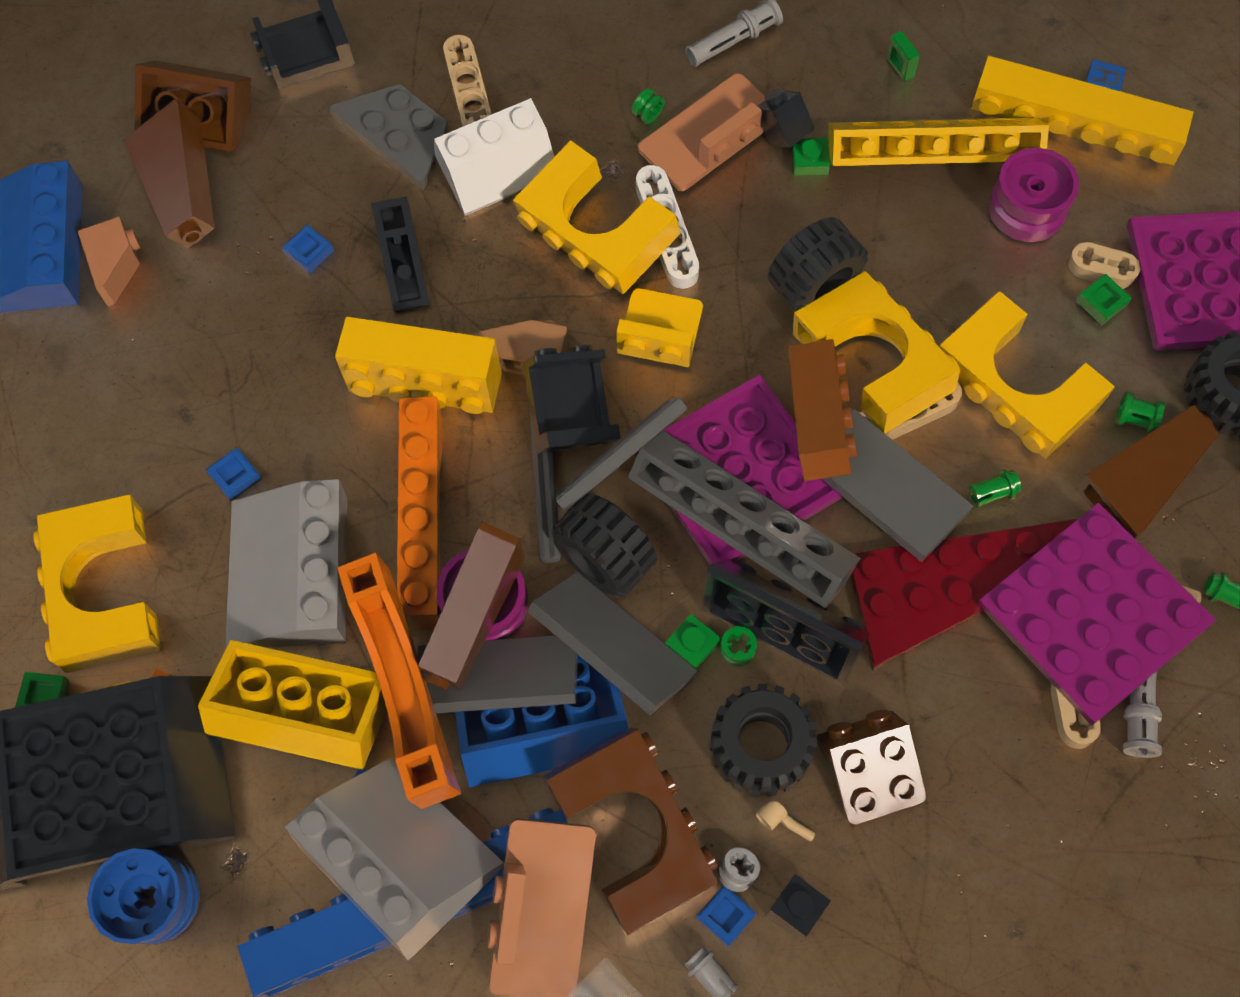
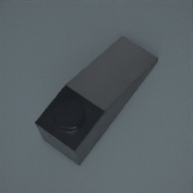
(400, 253)

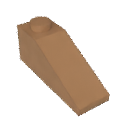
(520, 340)

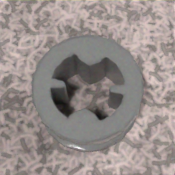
(747, 864)

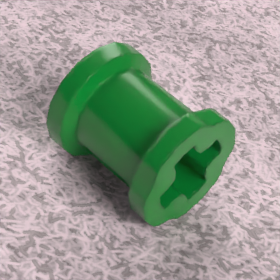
(1139, 412)

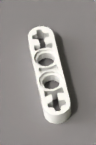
(685, 250)

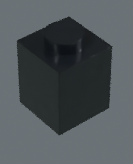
(785, 118)
(798, 908)

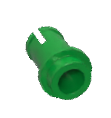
(994, 488)
(1222, 589)

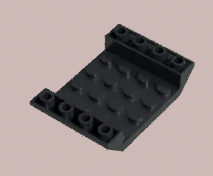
(109, 777)

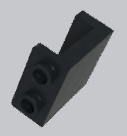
(303, 46)
(568, 399)

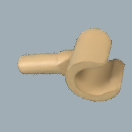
(773, 813)

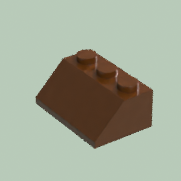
(216, 96)

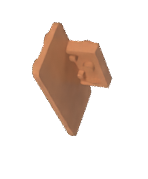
(706, 132)
(541, 909)

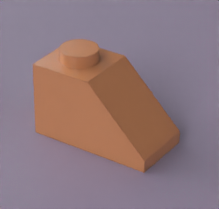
(110, 256)

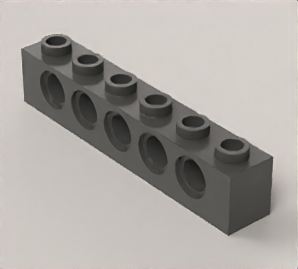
(743, 518)

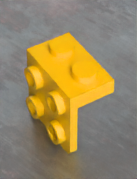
(659, 327)

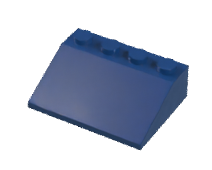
(40, 237)
(539, 738)

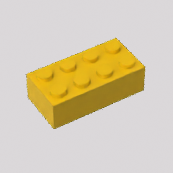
(419, 363)
(294, 704)

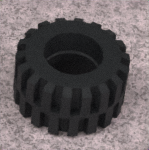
(816, 262)
(1209, 386)
(604, 545)
(768, 707)

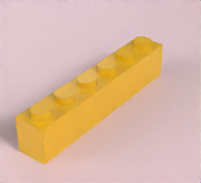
(1084, 110)

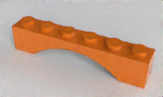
(418, 510)
(416, 732)

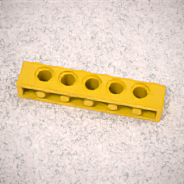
(933, 141)

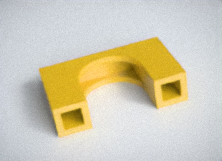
(613, 256)
(866, 309)
(1038, 420)
(66, 545)

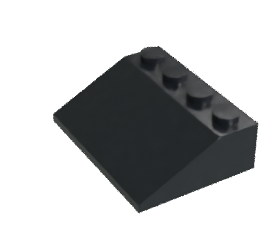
(783, 619)

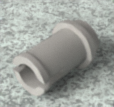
(710, 974)

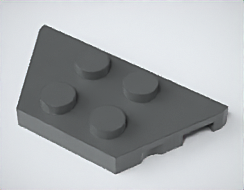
(396, 128)

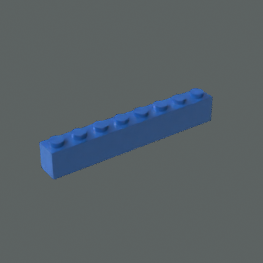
(337, 934)

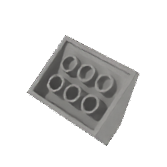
(286, 565)
(391, 858)

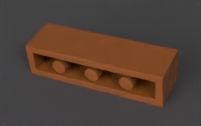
(819, 410)

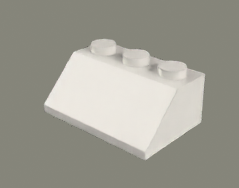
(494, 156)

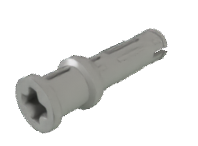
(746, 26)
(1145, 716)

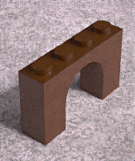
(678, 865)

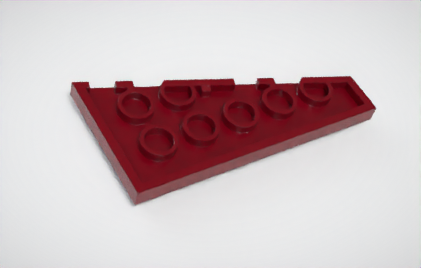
(914, 600)

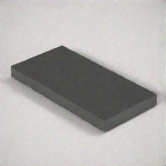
(620, 452)
(898, 491)
(612, 642)
(513, 676)

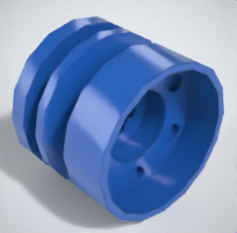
(120, 898)

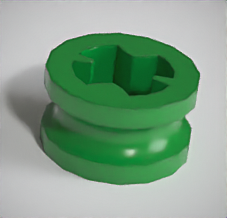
(648, 105)
(736, 634)

